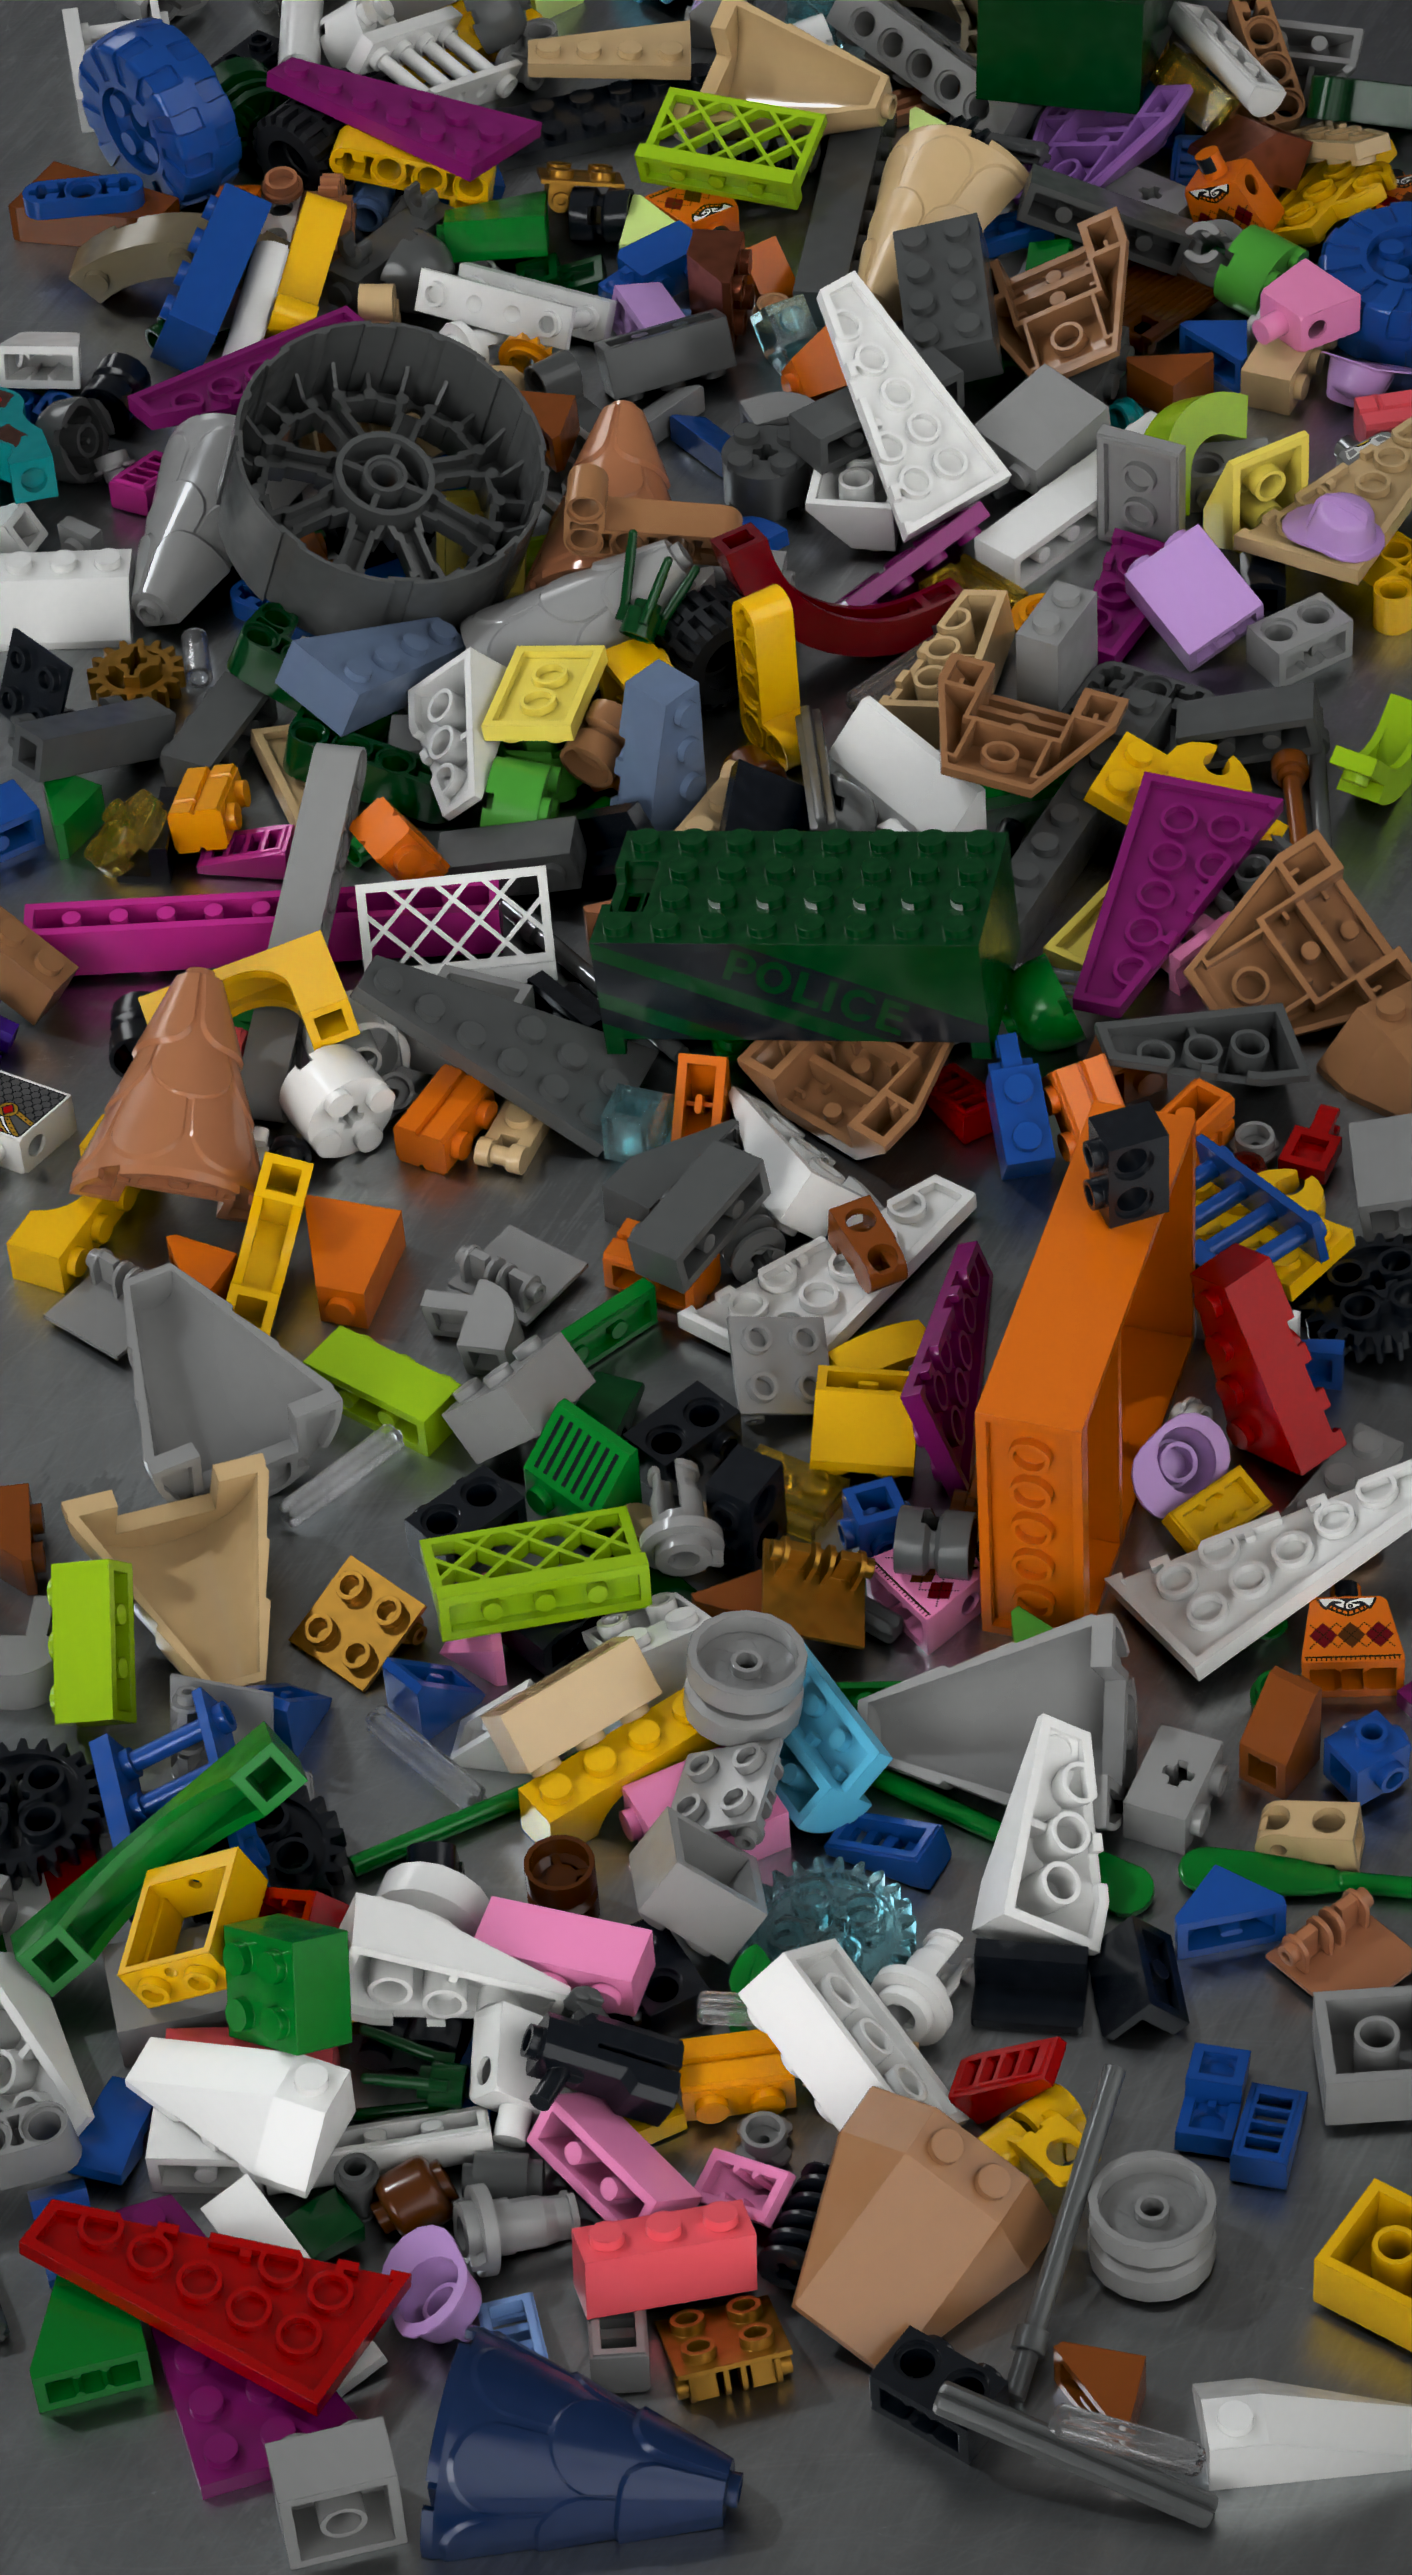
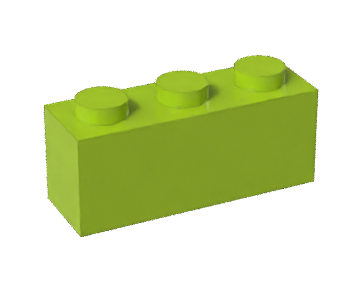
(386, 1388)
(92, 1643)

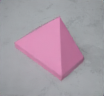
(479, 1655)
(756, 2183)

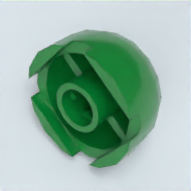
(1040, 1008)

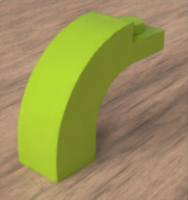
(1201, 419)
(1384, 765)

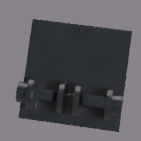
(33, 680)

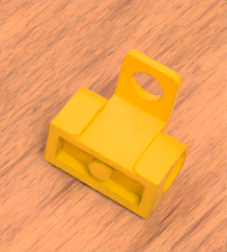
(1040, 2135)

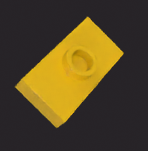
(1217, 1508)

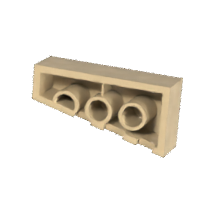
(974, 626)

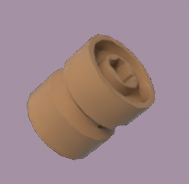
(596, 745)

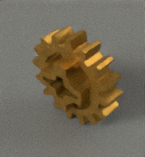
(137, 673)

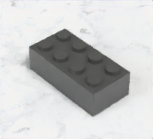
(950, 293)

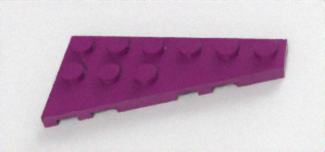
(429, 126)
(219, 383)
(1169, 868)
(950, 1369)
(218, 2410)

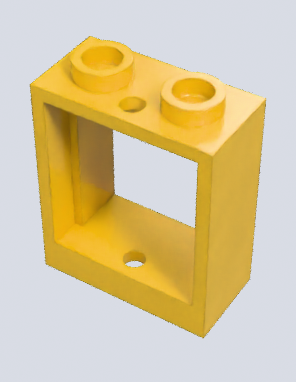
(227, 1886)

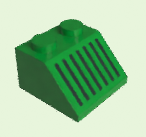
(580, 1467)

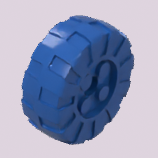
(160, 111)
(1376, 261)

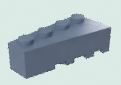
(367, 671)
(663, 745)

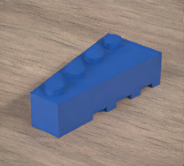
(210, 278)

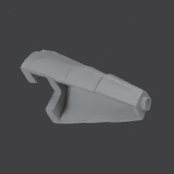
(182, 542)
(574, 607)
(217, 1388)
(977, 1717)

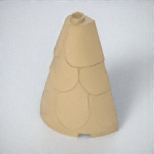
(788, 68)
(928, 179)
(194, 1569)

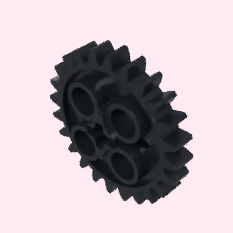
(1364, 1300)
(57, 1812)
(304, 1836)

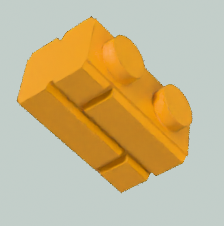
(208, 808)
(733, 2077)

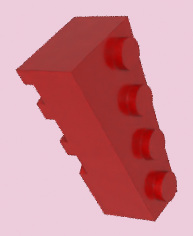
(1261, 1362)

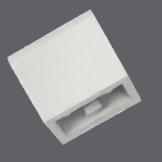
(661, 1634)

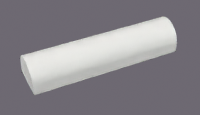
(300, 30)
(1226, 58)
(257, 295)
(443, 2135)

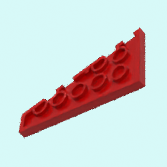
(234, 2299)

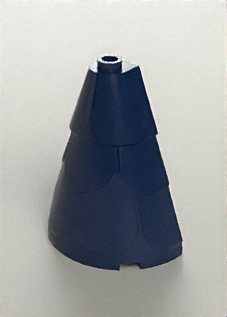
(558, 2461)

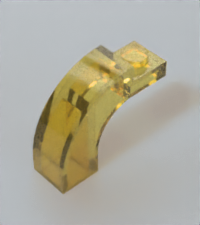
(1210, 101)

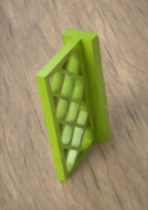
(721, 172)
(540, 1592)

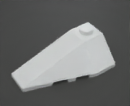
(447, 721)
(797, 1172)
(1045, 1858)
(430, 1970)
(34, 2049)
(254, 2104)
(1294, 2433)

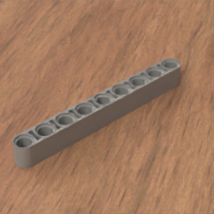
(304, 906)

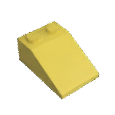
(1255, 486)

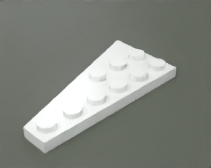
(916, 431)
(823, 1284)
(1263, 1571)

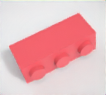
(664, 2259)

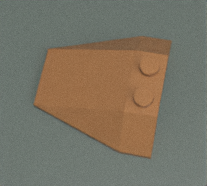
(1069, 306)
(1011, 741)
(1300, 944)
(1374, 1054)
(848, 1091)
(914, 2227)

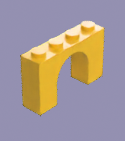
(286, 976)

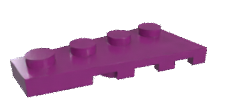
(928, 553)
(1117, 615)

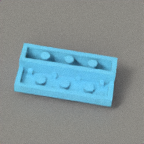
(828, 1757)

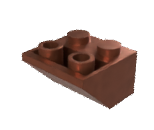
(1274, 151)
(718, 276)

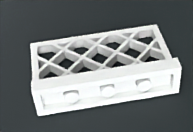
(512, 967)

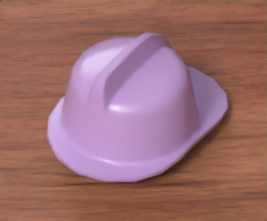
(1358, 378)
(1337, 526)
(1179, 1462)
(442, 2290)

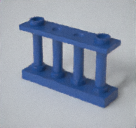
(1267, 1207)
(121, 1767)

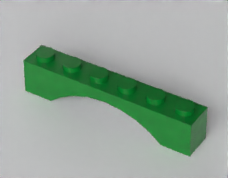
(220, 1801)

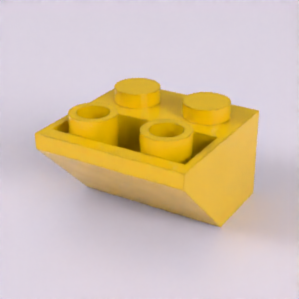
(861, 1423)

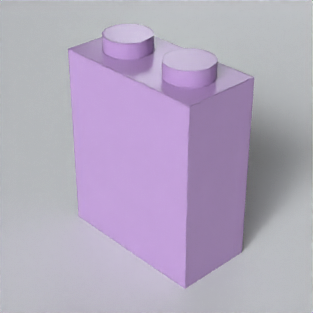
(1193, 596)

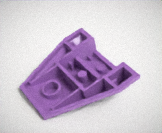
(1107, 145)

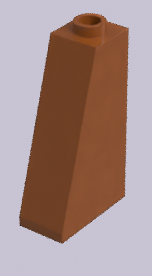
(78, 230)

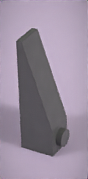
(1223, 1045)

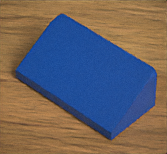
(700, 439)

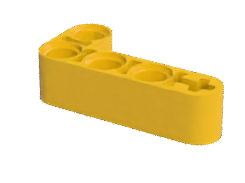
(371, 162)
(307, 263)
(1392, 587)
(768, 672)

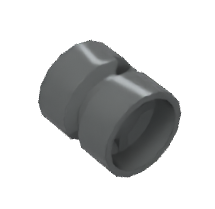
(935, 1542)

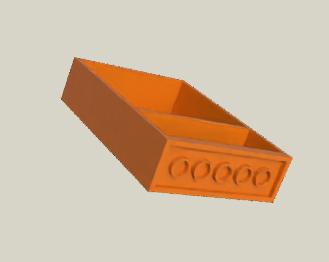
(1080, 1392)

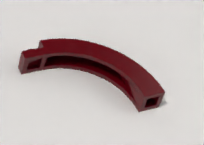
(828, 626)

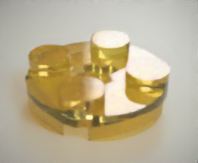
(126, 829)

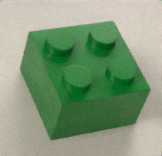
(287, 1984)

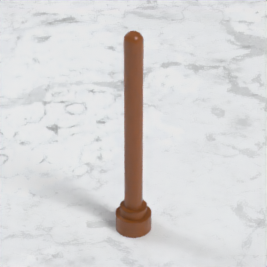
(1290, 773)

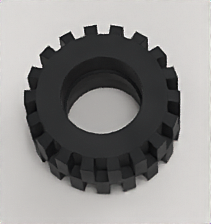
(297, 139)
(702, 643)

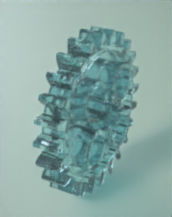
(840, 1904)

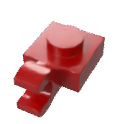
(1314, 1149)

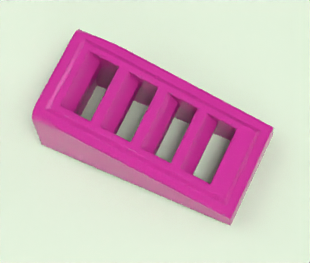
(135, 486)
(258, 854)

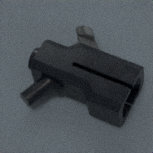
(603, 2060)

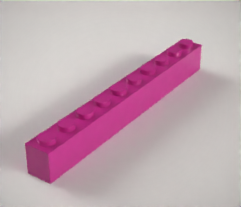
(227, 927)

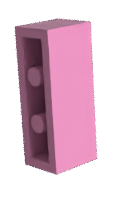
(574, 1949)
(608, 2160)

